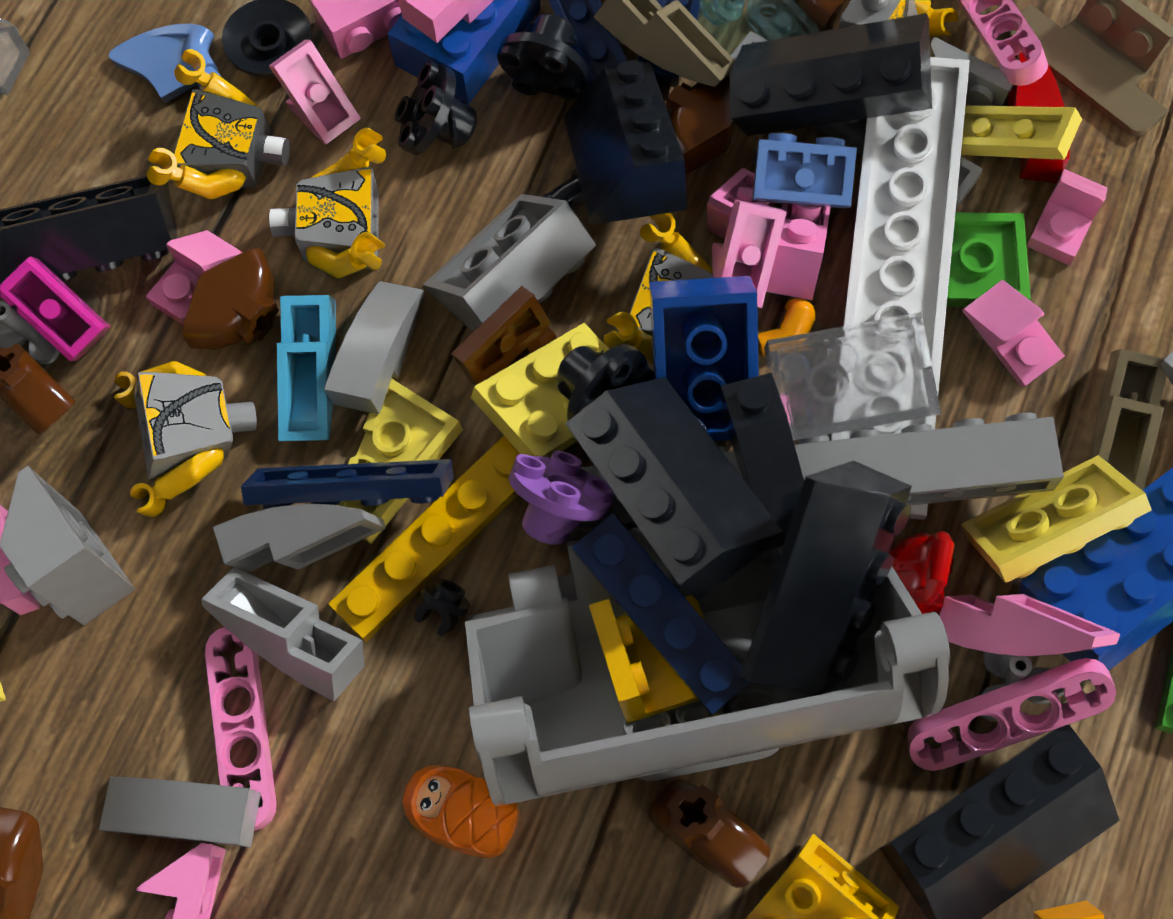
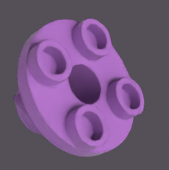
(558, 495)

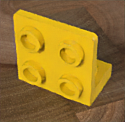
(638, 672)
(823, 887)

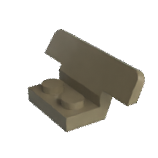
(1106, 56)

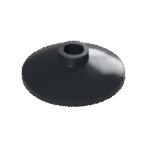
(259, 25)

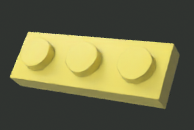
(1019, 131)

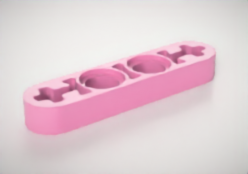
(1002, 20)
(1012, 722)
(245, 726)

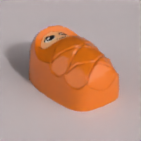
(457, 811)

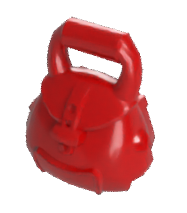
(924, 567)

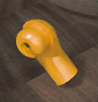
(797, 320)

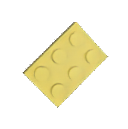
(526, 397)
(1047, 524)

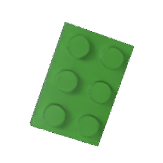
(985, 252)

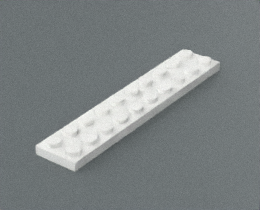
(909, 219)

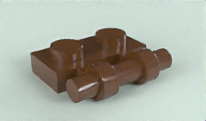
(504, 337)

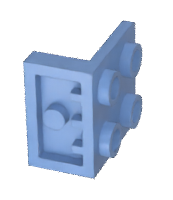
(804, 171)

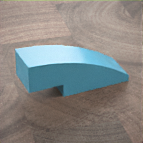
(304, 366)

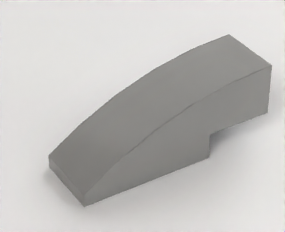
(374, 347)
(292, 534)
(286, 632)
(180, 810)

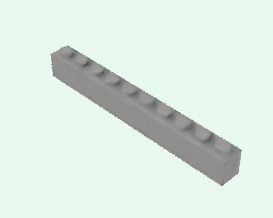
(939, 464)

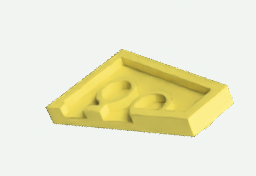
(403, 431)

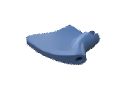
(158, 52)

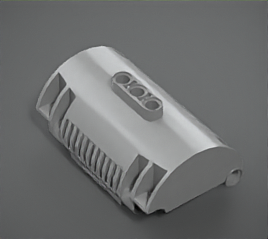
(552, 716)

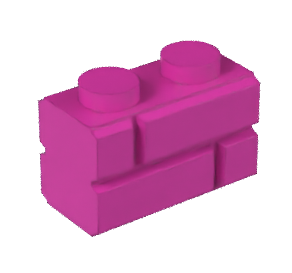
(53, 309)

